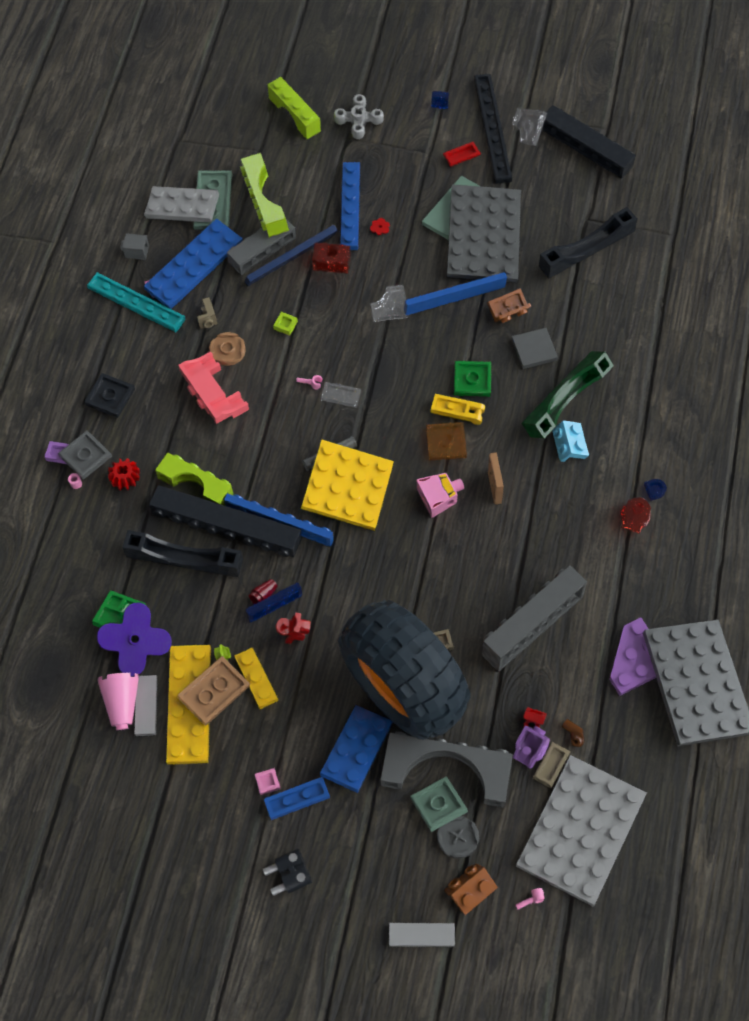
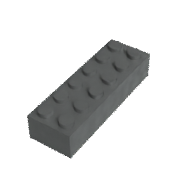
(533, 618)

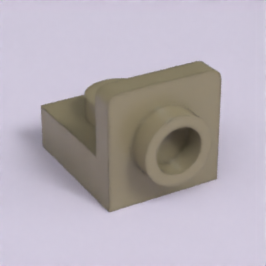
(208, 318)

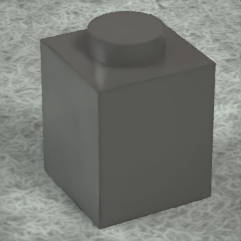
(135, 246)

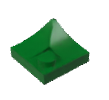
(113, 609)

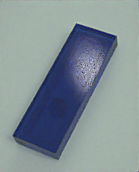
(274, 602)

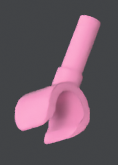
(317, 378)
(537, 897)

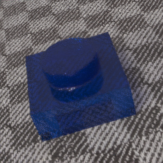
(440, 99)

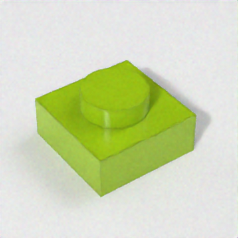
(285, 323)

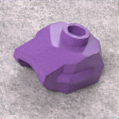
(531, 746)

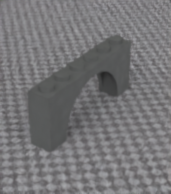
(407, 751)

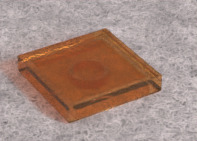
(446, 441)

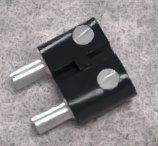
(292, 870)

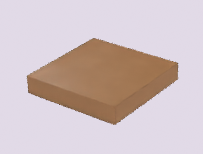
(495, 478)

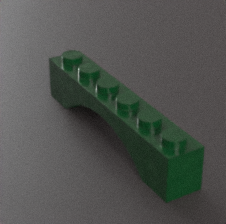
(546, 414)

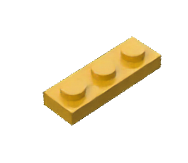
(256, 677)

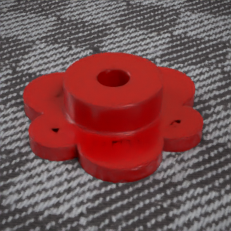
(380, 226)

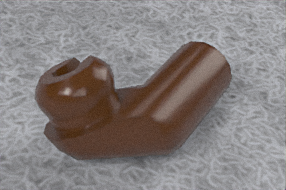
(576, 733)

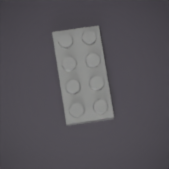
(181, 204)

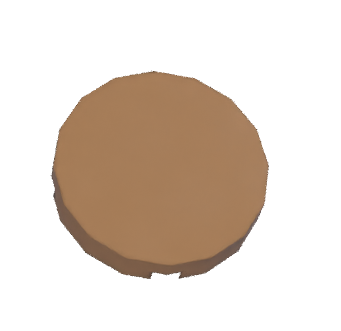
(227, 348)

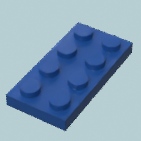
(356, 749)

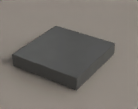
(534, 348)
(85, 454)

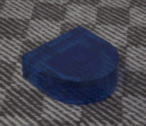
(655, 488)

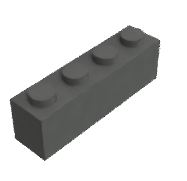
(258, 248)

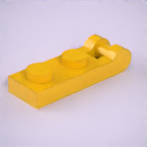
(457, 408)

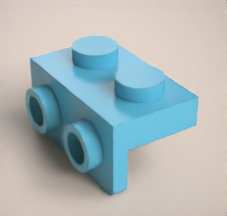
(570, 441)

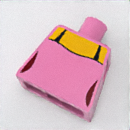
(438, 492)

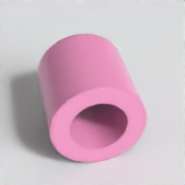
(75, 477)

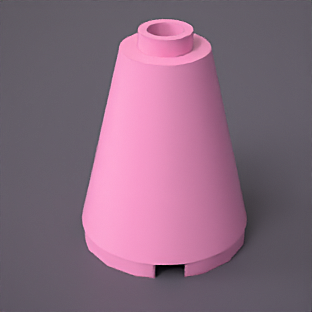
(119, 698)

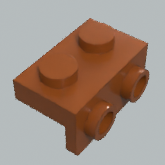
(508, 305)
(471, 888)

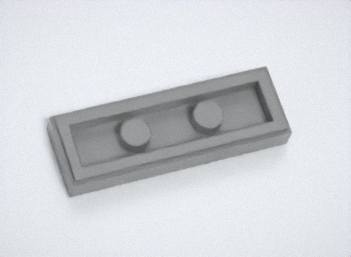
(146, 706)
(421, 935)

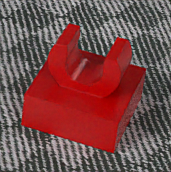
(534, 716)

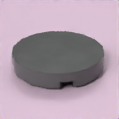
(458, 838)

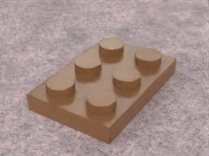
(213, 690)

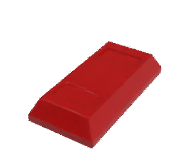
(462, 154)

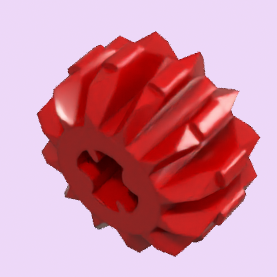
(123, 474)

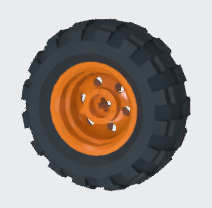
(404, 669)

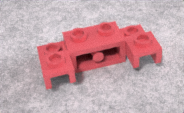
(208, 392)

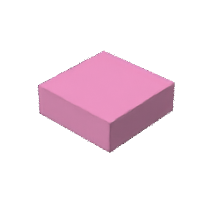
(267, 781)

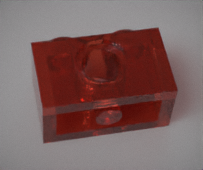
(331, 258)

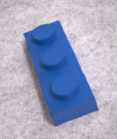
(296, 798)

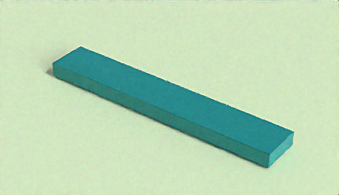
(136, 302)

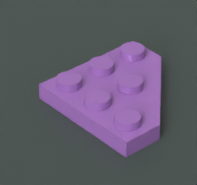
(632, 661)

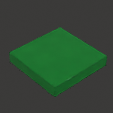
(472, 378)

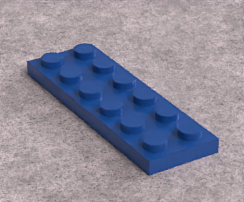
(192, 264)

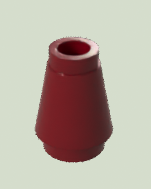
(263, 591)

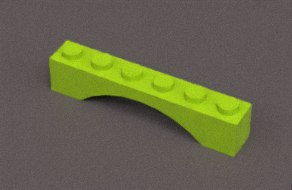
(271, 214)

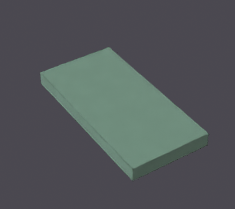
(223, 183)
(439, 217)

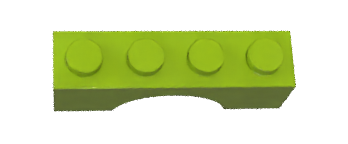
(305, 118)
(175, 470)

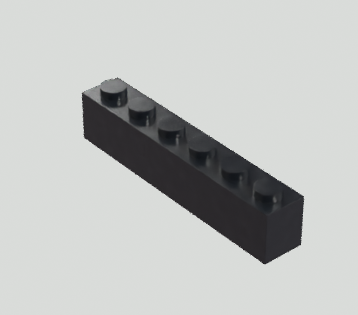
(588, 142)

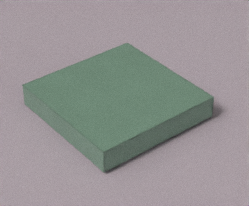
(438, 804)

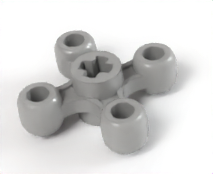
(358, 116)

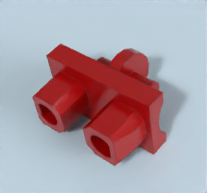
(294, 628)

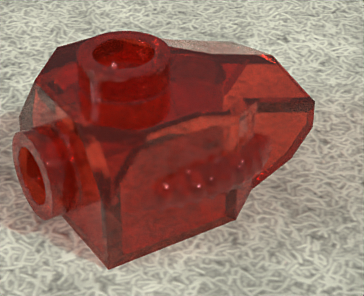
(636, 514)

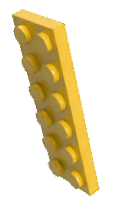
(186, 733)

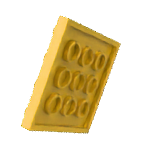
(347, 485)

